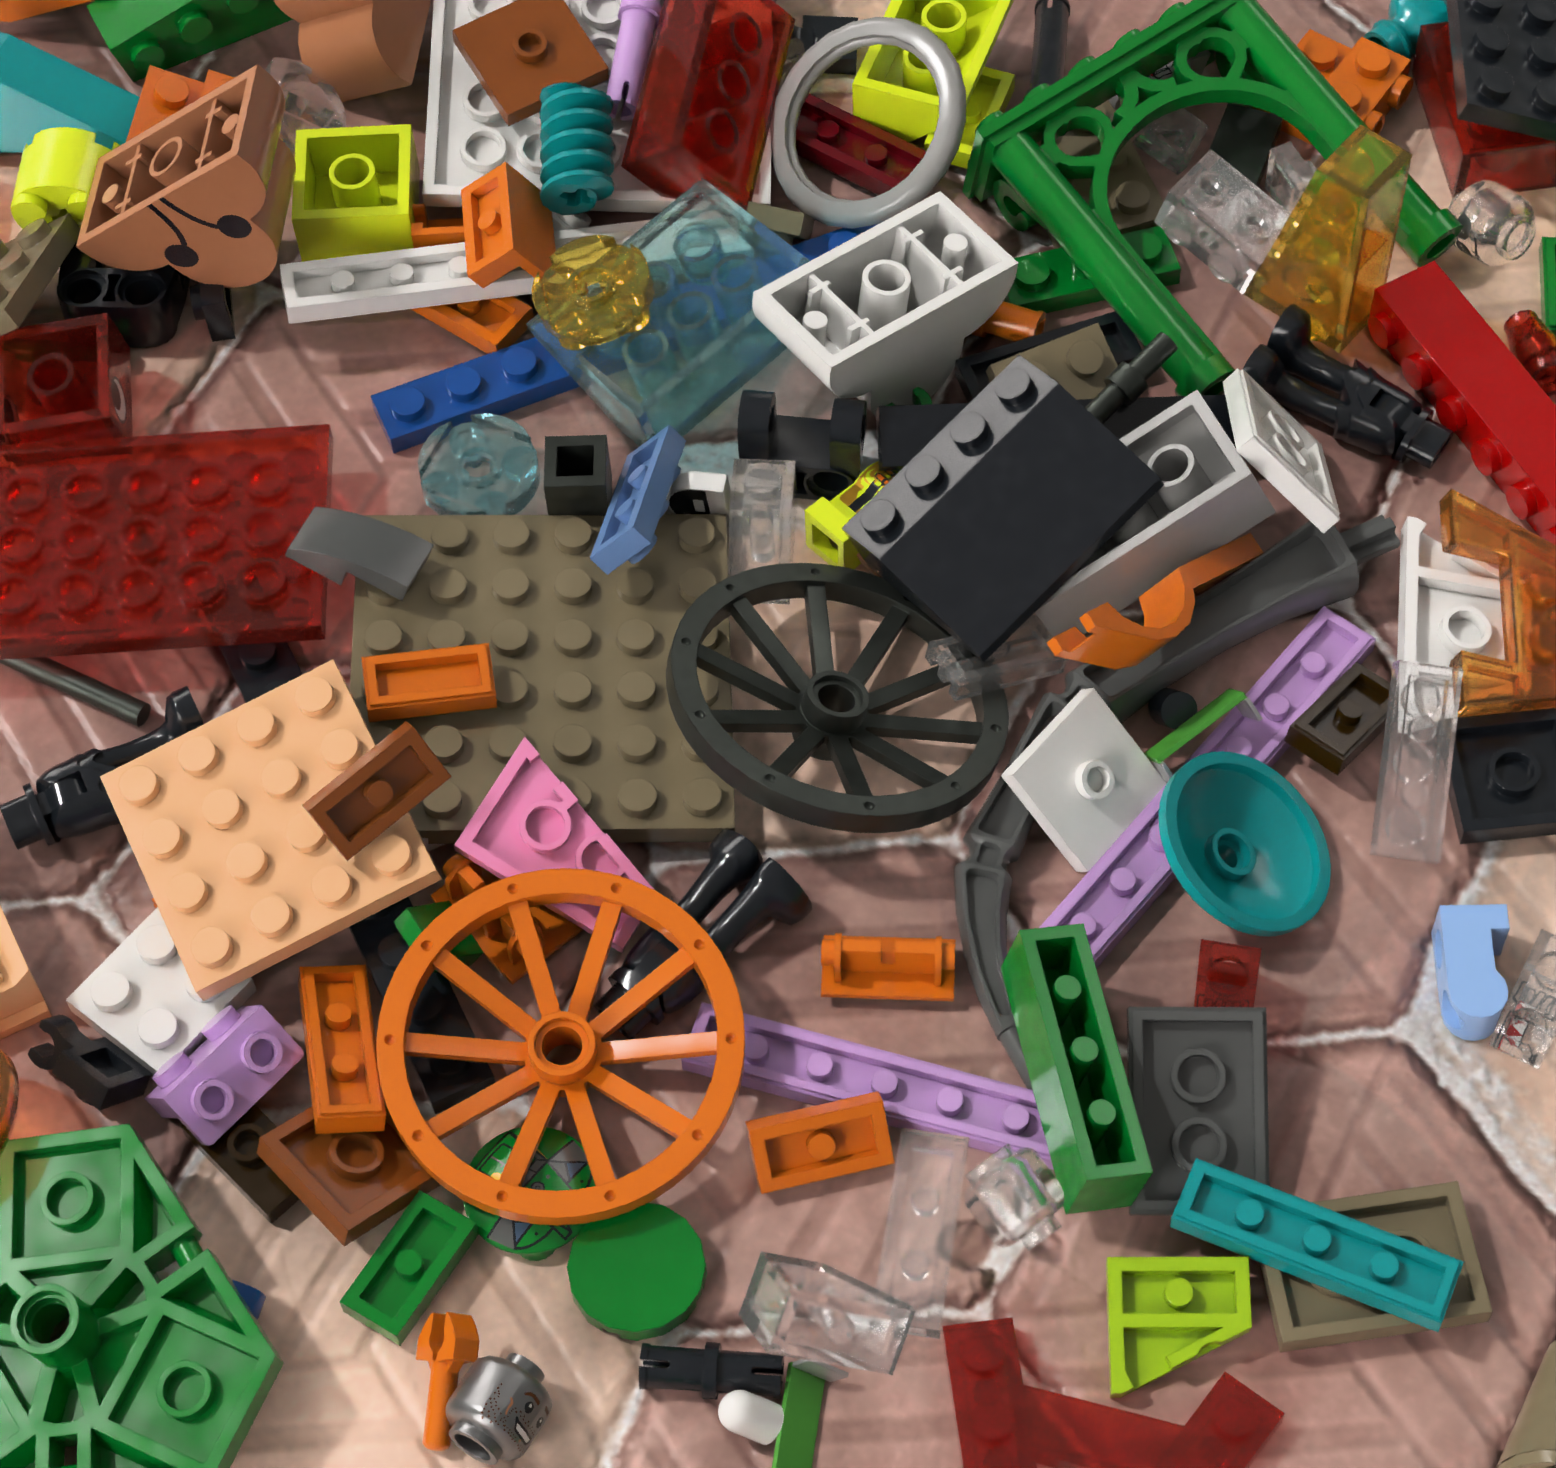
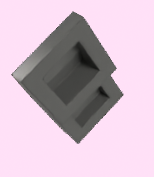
(372, 550)

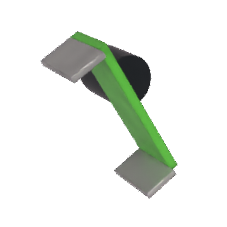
(1179, 712)

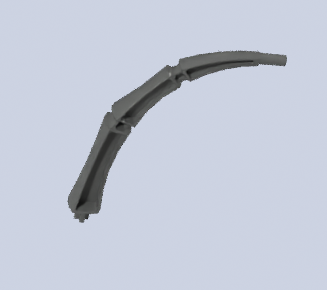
(1278, 585)

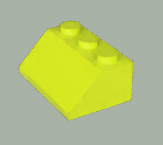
(897, 88)

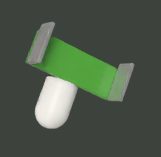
(793, 1423)

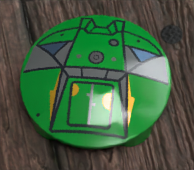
(555, 1167)

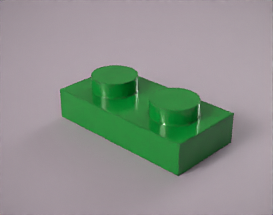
(409, 1267)

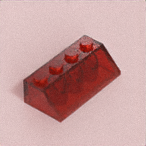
(709, 96)

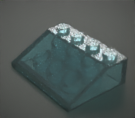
(701, 324)

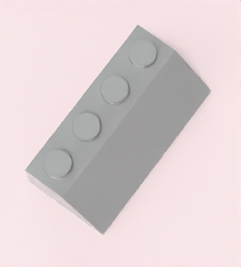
(1201, 506)

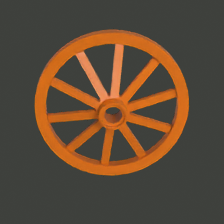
(556, 1028)

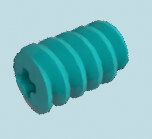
(575, 147)

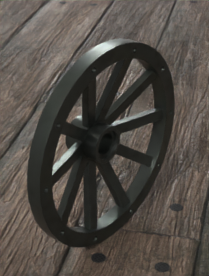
(830, 709)

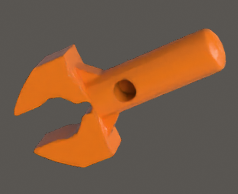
(447, 1345)

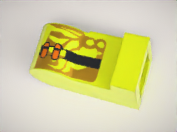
(826, 518)

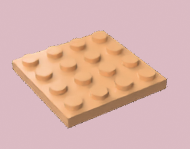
(234, 850)

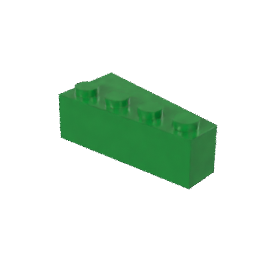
(177, 30)

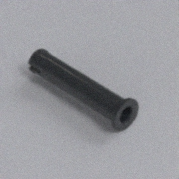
(1049, 42)

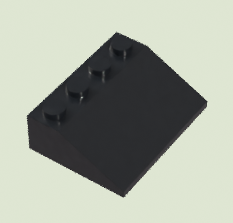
(1001, 507)

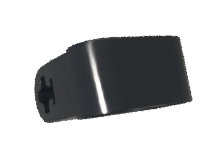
(140, 303)
(824, 450)

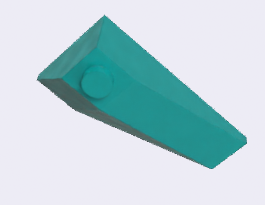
(51, 93)

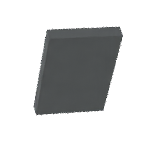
(1198, 1095)

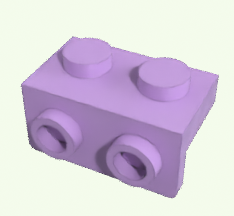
(226, 1073)

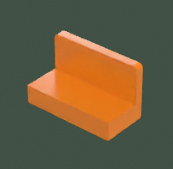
(505, 226)

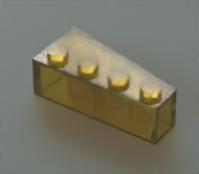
(1338, 239)

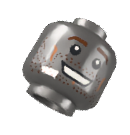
(498, 1408)

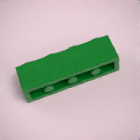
(1075, 1069)

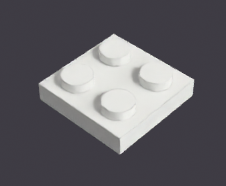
(147, 999)

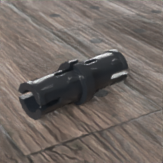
(710, 1370)

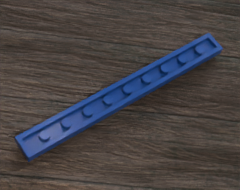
(501, 379)

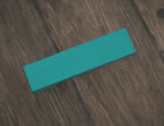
(1317, 1244)

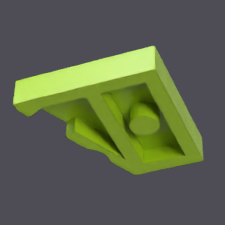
(1171, 1313)

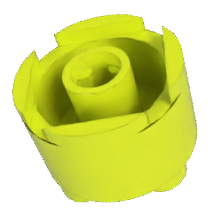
(56, 175)

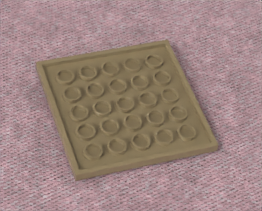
(571, 665)

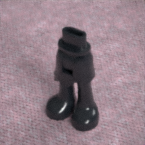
(1369, 407)
(72, 795)
(732, 864)

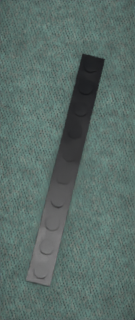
(437, 1011)

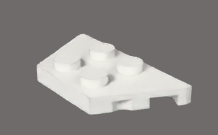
(1445, 602)

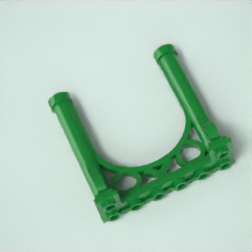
(1257, 70)

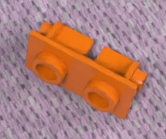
(888, 968)

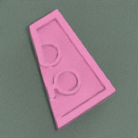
(538, 824)

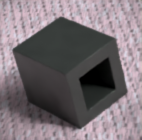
(577, 475)

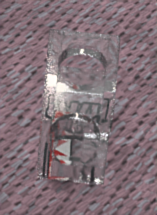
(1529, 1017)

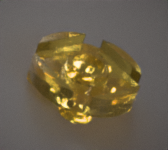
(599, 318)

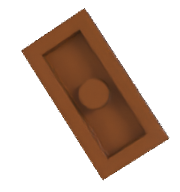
(376, 790)

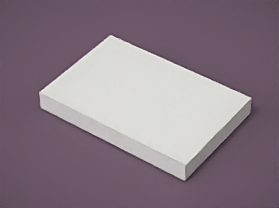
(1280, 449)

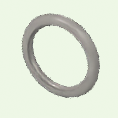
(938, 157)

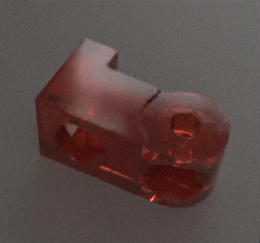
(1226, 982)

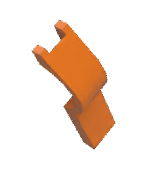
(1165, 607)

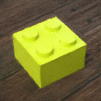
(354, 190)

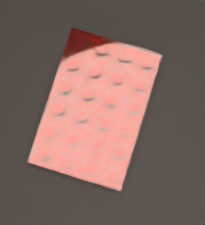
(160, 541)

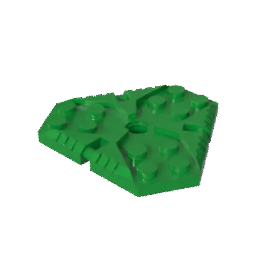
(146, 1363)

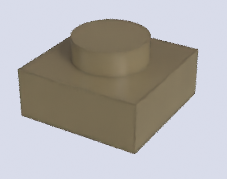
(783, 222)

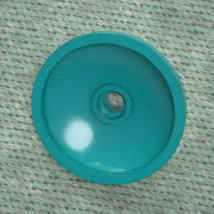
(1244, 844)

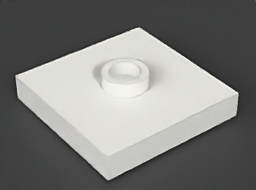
(1084, 779)

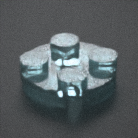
(489, 439)

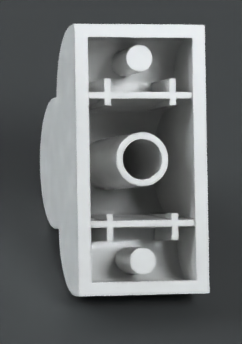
(890, 303)

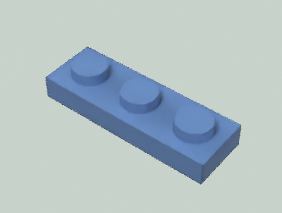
(639, 501)

